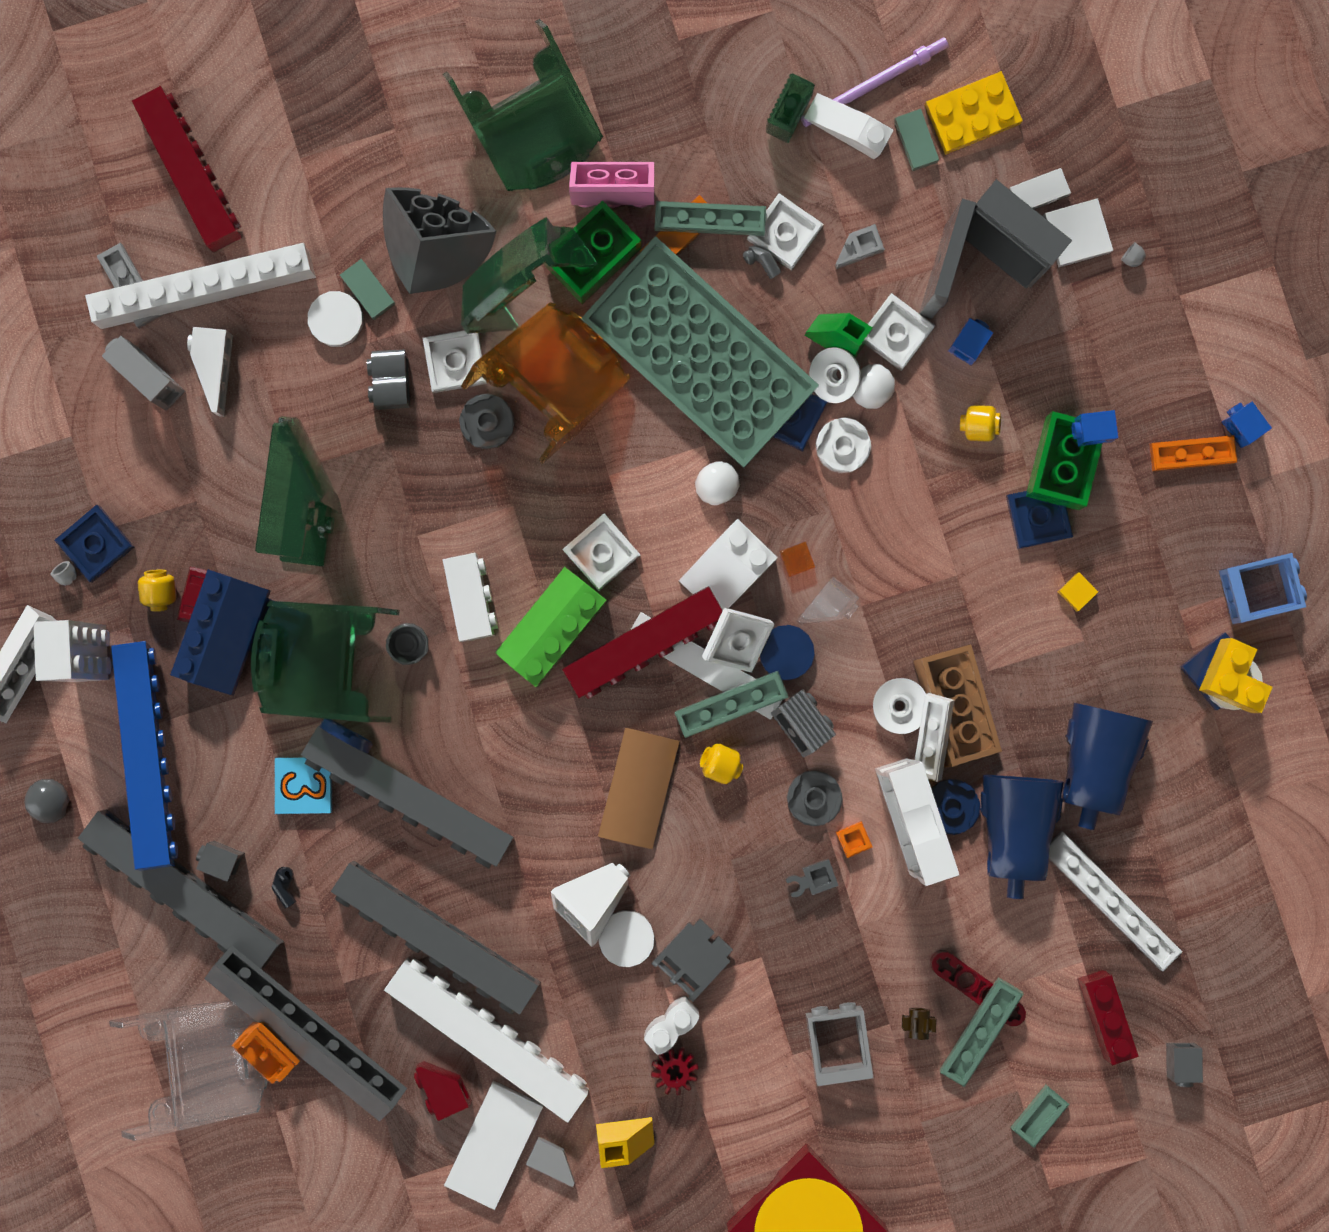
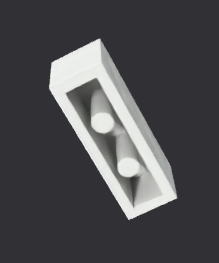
(470, 597)

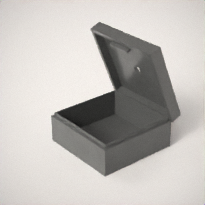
(1001, 230)

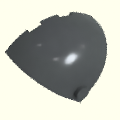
(433, 239)

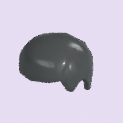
(407, 643)
(46, 801)

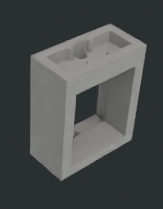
(142, 372)
(845, 1072)

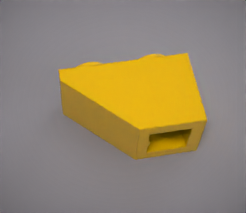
(624, 1141)

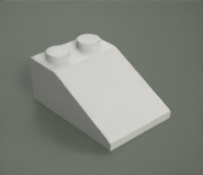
(730, 565)

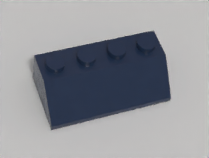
(220, 632)

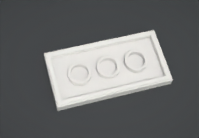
(493, 1145)

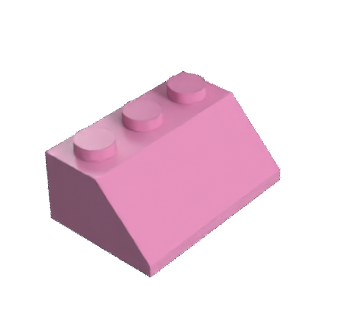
(613, 183)

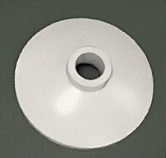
(824, 370)
(884, 710)

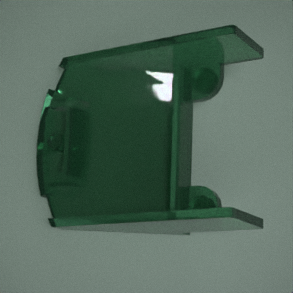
(538, 128)
(510, 274)
(295, 498)
(307, 660)

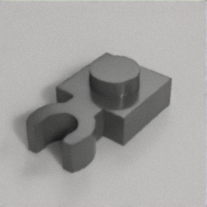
(816, 877)

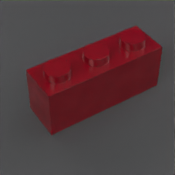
(1108, 1017)

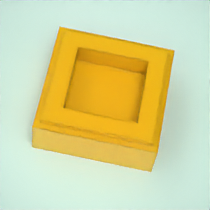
(1077, 591)

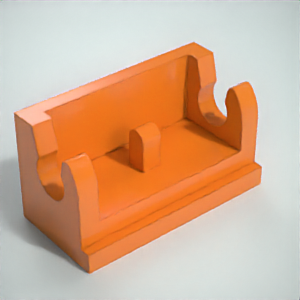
(265, 1052)

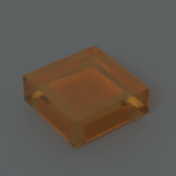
(797, 559)

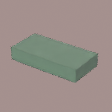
(916, 139)
(367, 289)
(1039, 1116)

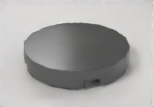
(487, 421)
(814, 798)

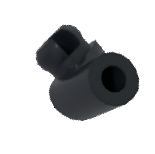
(281, 886)

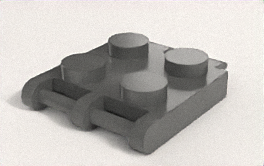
(694, 958)

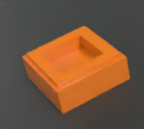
(854, 839)

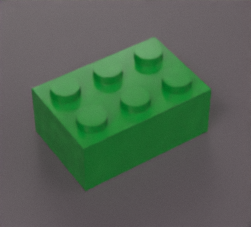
(609, 243)
(1061, 468)

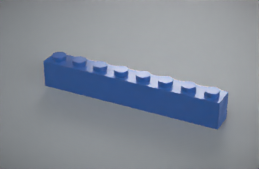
(143, 756)

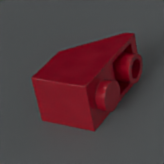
(443, 1089)

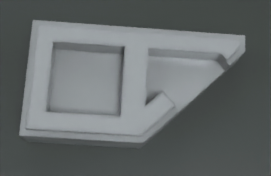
(860, 246)
(551, 1161)

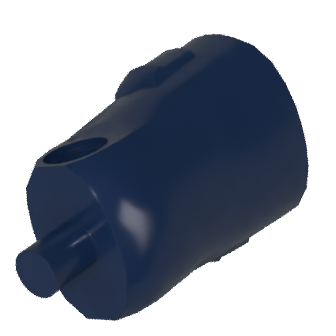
(1102, 760)
(1020, 827)

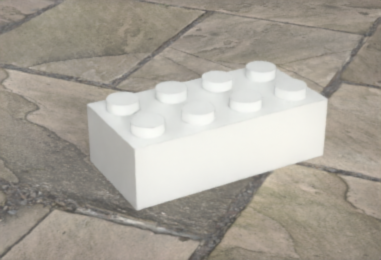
(71, 651)

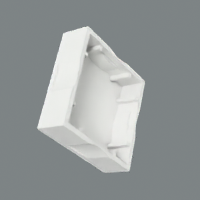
(917, 821)

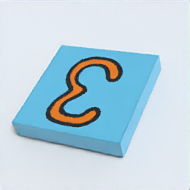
(301, 788)

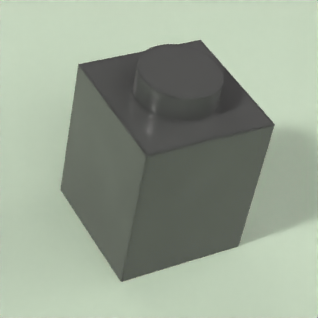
(219, 860)
(1184, 1063)

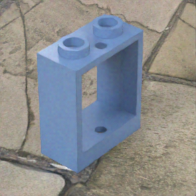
(1236, 596)

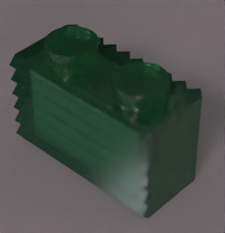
(789, 107)

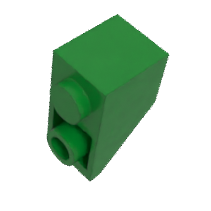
(839, 331)

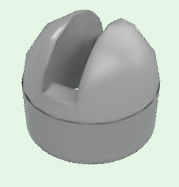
(1134, 255)
(64, 573)

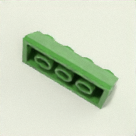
(551, 627)

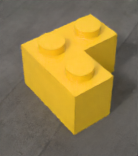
(1228, 677)

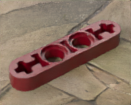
(979, 985)

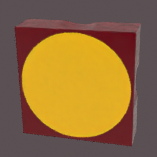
(805, 1199)

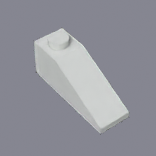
(849, 125)
(211, 357)

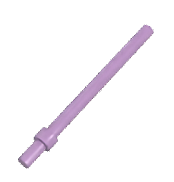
(920, 56)

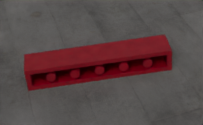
(187, 169)
(643, 642)

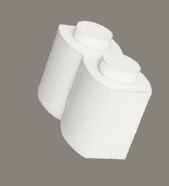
(665, 1029)

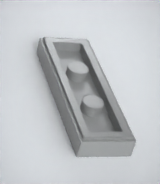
(122, 272)

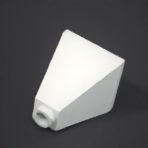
(591, 900)

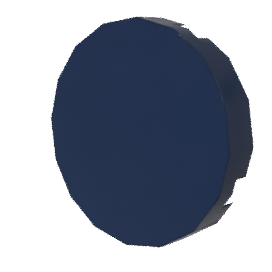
(788, 652)
(346, 735)
(956, 805)

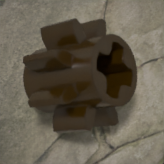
(919, 1023)

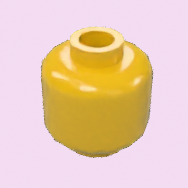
(981, 423)
(157, 589)
(721, 763)

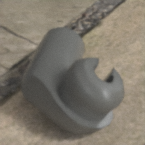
(764, 258)

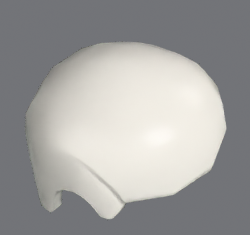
(875, 386)
(717, 483)

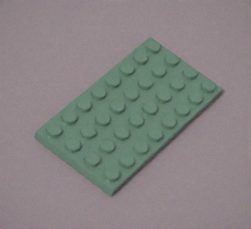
(700, 352)

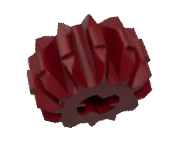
(685, 1067)

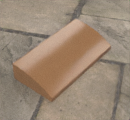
(957, 677)
(638, 788)

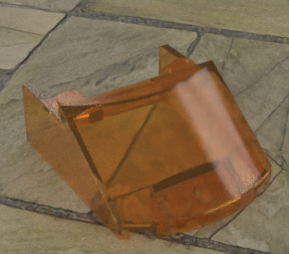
(558, 369)

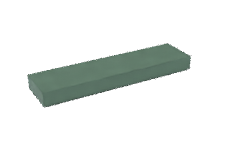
(710, 218)
(731, 704)
(981, 1032)

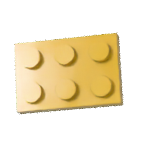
(973, 112)

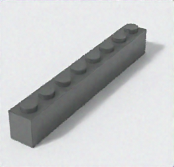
(407, 797)
(182, 892)
(435, 937)
(305, 1033)

